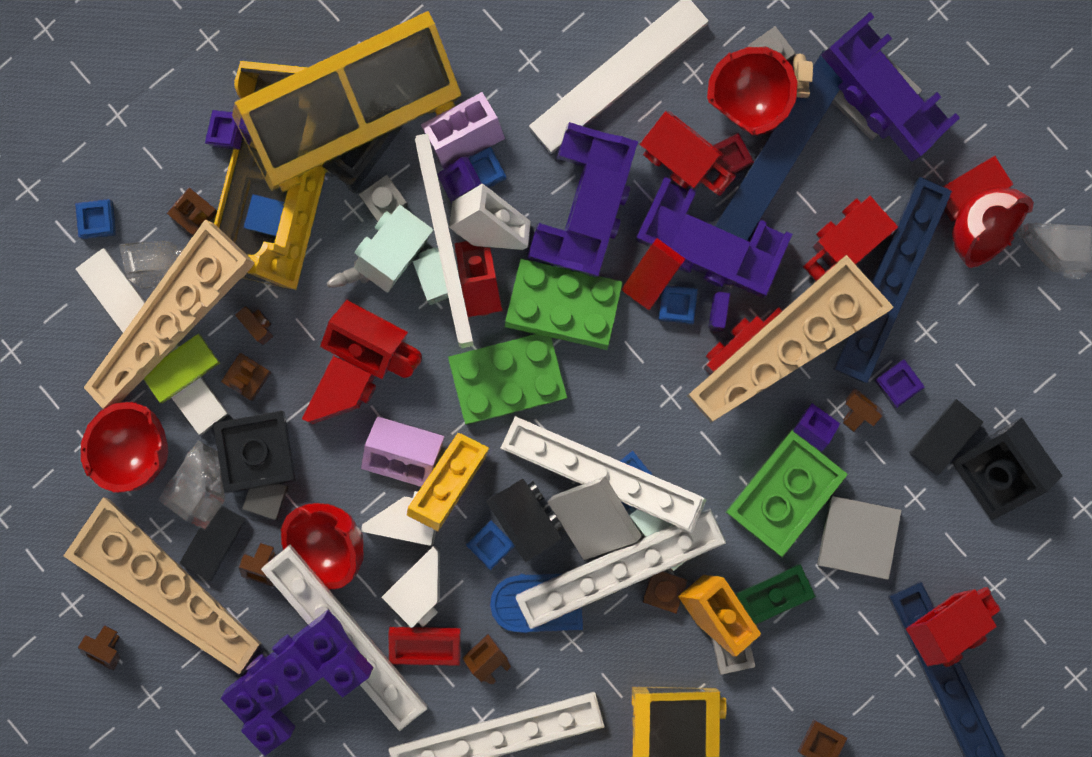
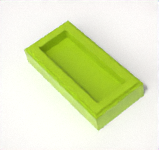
(181, 368)

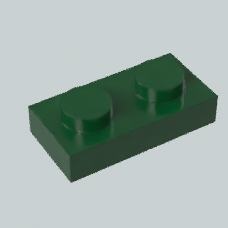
(776, 594)

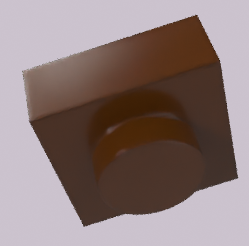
(256, 324)
(664, 591)
(821, 741)

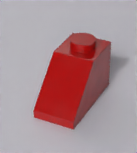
(477, 279)
(339, 391)

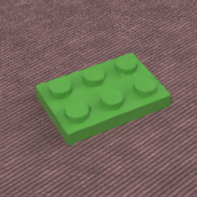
(563, 304)
(507, 378)
(786, 493)

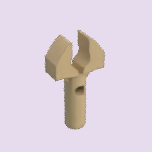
(804, 72)

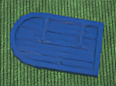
(508, 612)

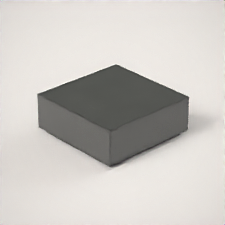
(266, 500)

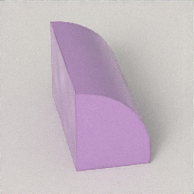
(463, 130)
(401, 451)

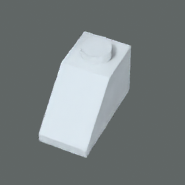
(489, 220)
(395, 524)
(417, 591)

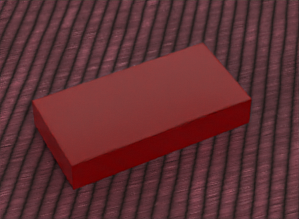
(982, 177)
(653, 274)
(424, 646)

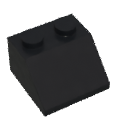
(1007, 469)
(525, 519)

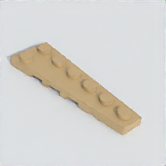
(181, 299)
(812, 324)
(143, 573)

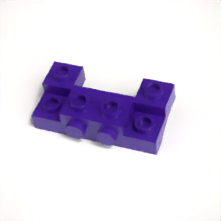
(883, 93)
(594, 209)
(712, 250)
(293, 667)

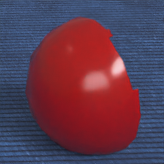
(753, 89)
(988, 223)
(124, 447)
(326, 542)

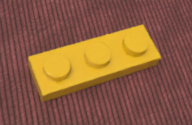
(447, 481)

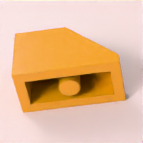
(720, 613)

